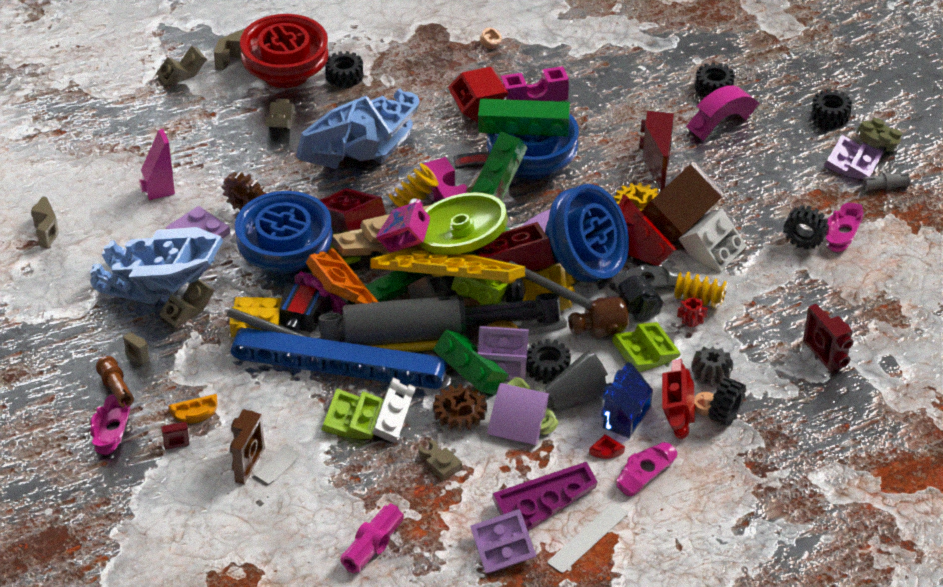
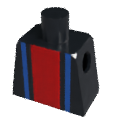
(302, 307)

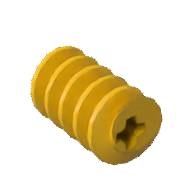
(416, 188)
(701, 290)

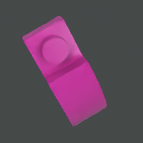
(719, 105)

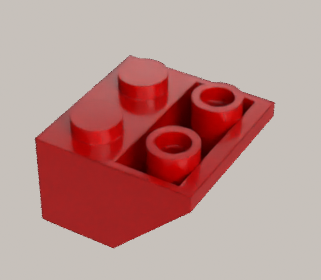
(476, 85)

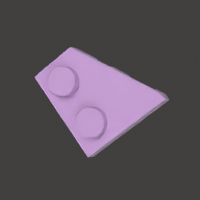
(202, 219)

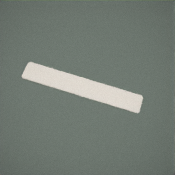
(587, 537)

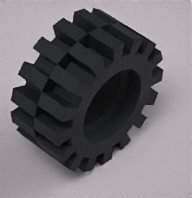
(344, 69)
(712, 78)
(831, 108)
(801, 235)
(547, 351)
(727, 401)

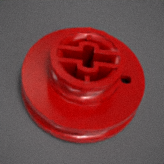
(284, 49)

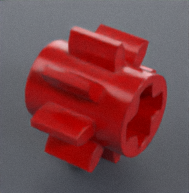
(692, 312)

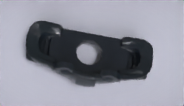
(516, 292)

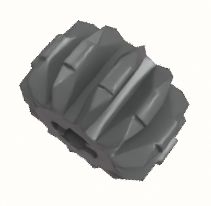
(711, 365)

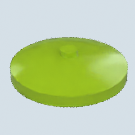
(464, 223)

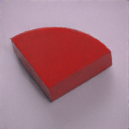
(606, 448)

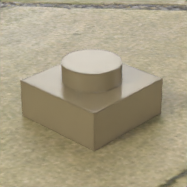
(136, 348)

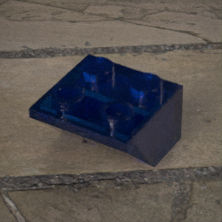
(626, 401)

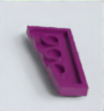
(547, 494)

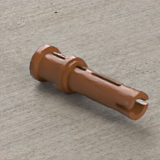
(113, 377)

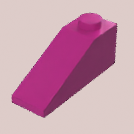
(157, 169)

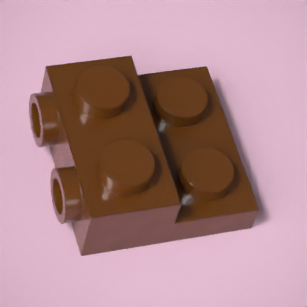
(247, 443)

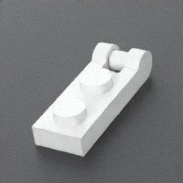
(393, 410)

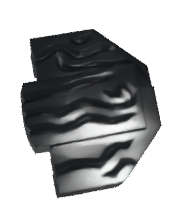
(640, 297)

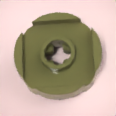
(876, 134)

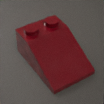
(657, 144)
(351, 207)
(523, 245)

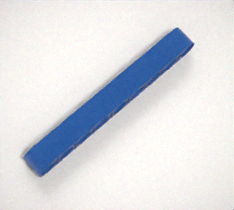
(338, 358)

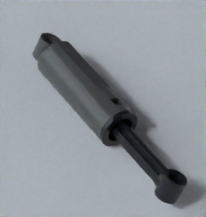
(427, 318)

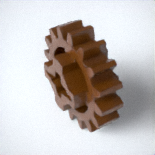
(241, 189)
(459, 407)

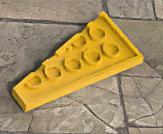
(460, 265)

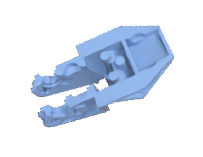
(359, 130)
(155, 264)

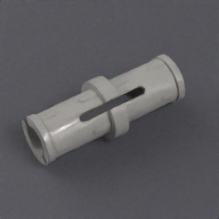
(886, 181)

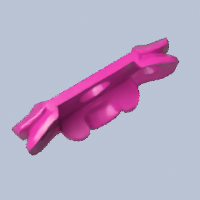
(848, 216)
(311, 281)
(103, 439)
(634, 477)

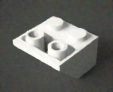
(713, 240)

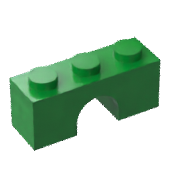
(461, 355)

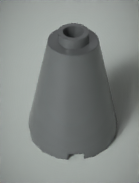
(578, 383)

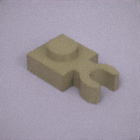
(442, 462)

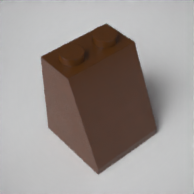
(682, 202)

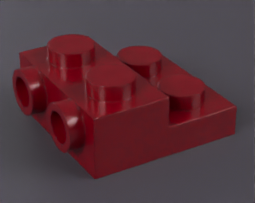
(828, 338)

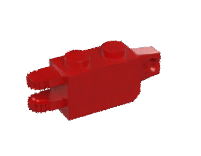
(678, 398)

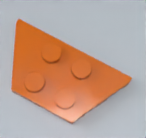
(339, 277)

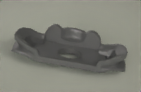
(662, 276)

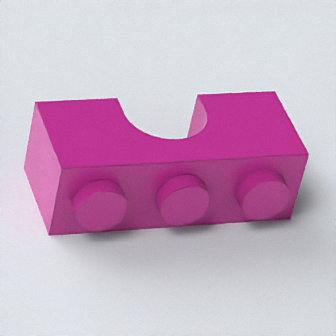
(551, 86)
(446, 178)

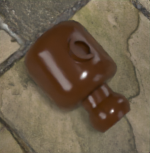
(602, 319)

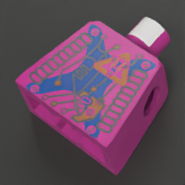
(404, 227)

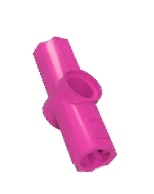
(372, 538)

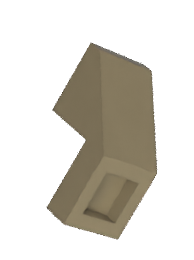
(227, 47)
(174, 71)
(280, 114)
(45, 222)
(181, 309)

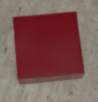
(175, 435)

